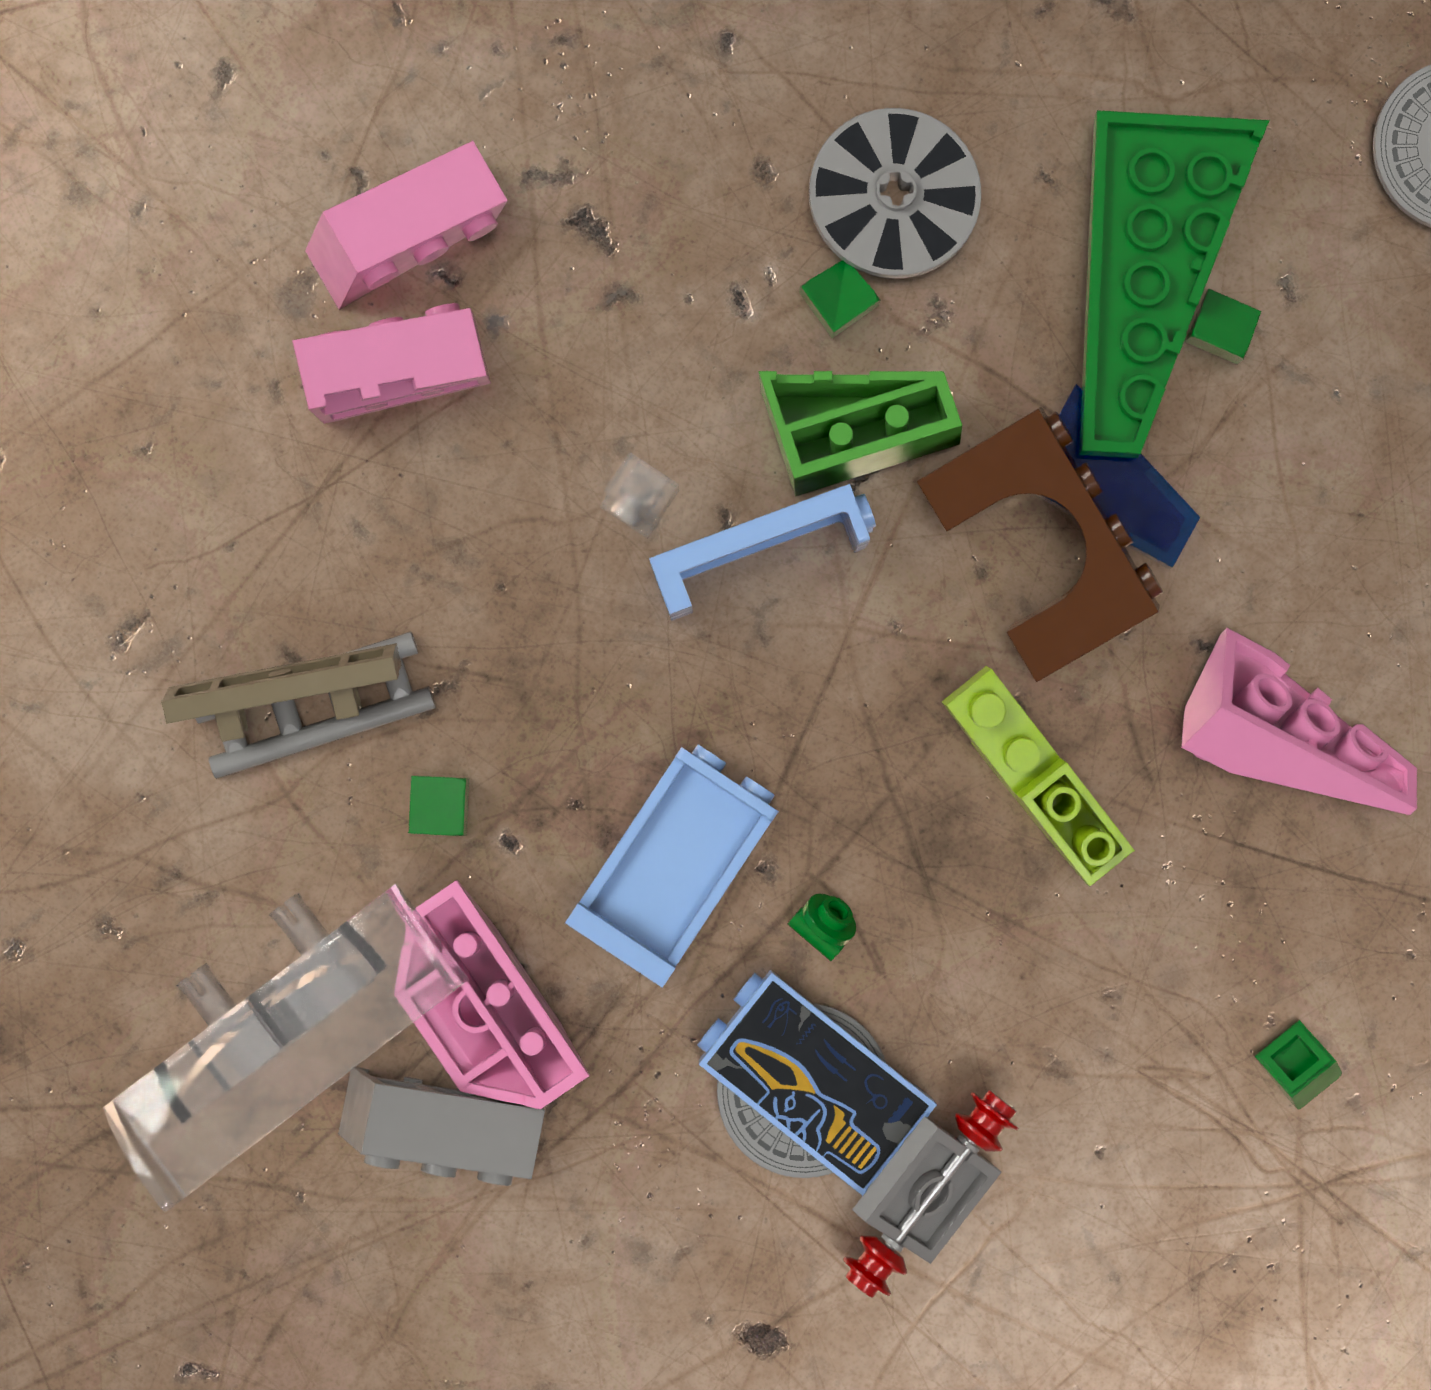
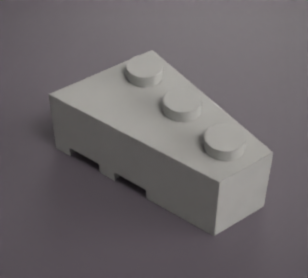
(439, 1128)

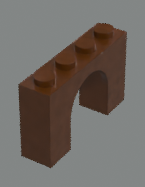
(1035, 460)

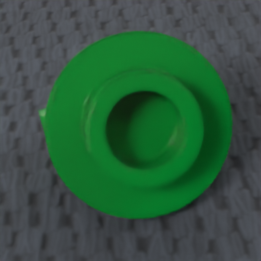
(825, 924)

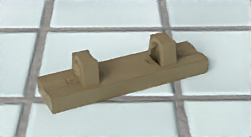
(231, 694)

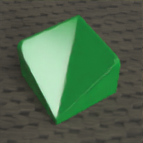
(839, 297)

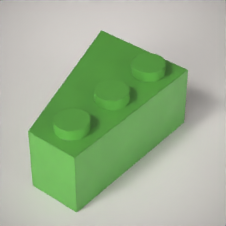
(857, 424)

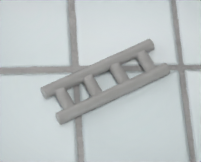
(295, 738)

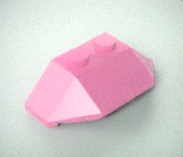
(496, 1027)

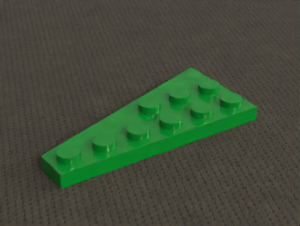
(1154, 234)

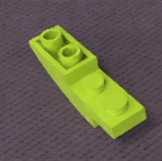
(1037, 776)

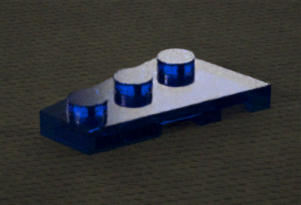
(1135, 491)

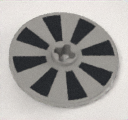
(866, 226)

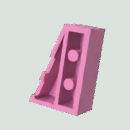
(404, 223)
(391, 363)

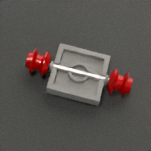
(927, 1192)

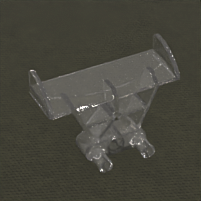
(281, 1041)

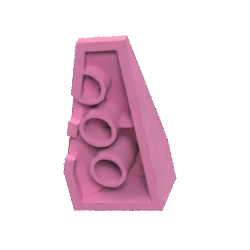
(1273, 730)

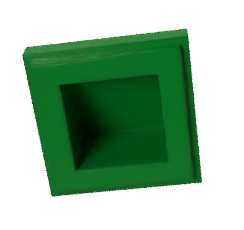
(1223, 327)
(438, 805)
(1299, 1065)

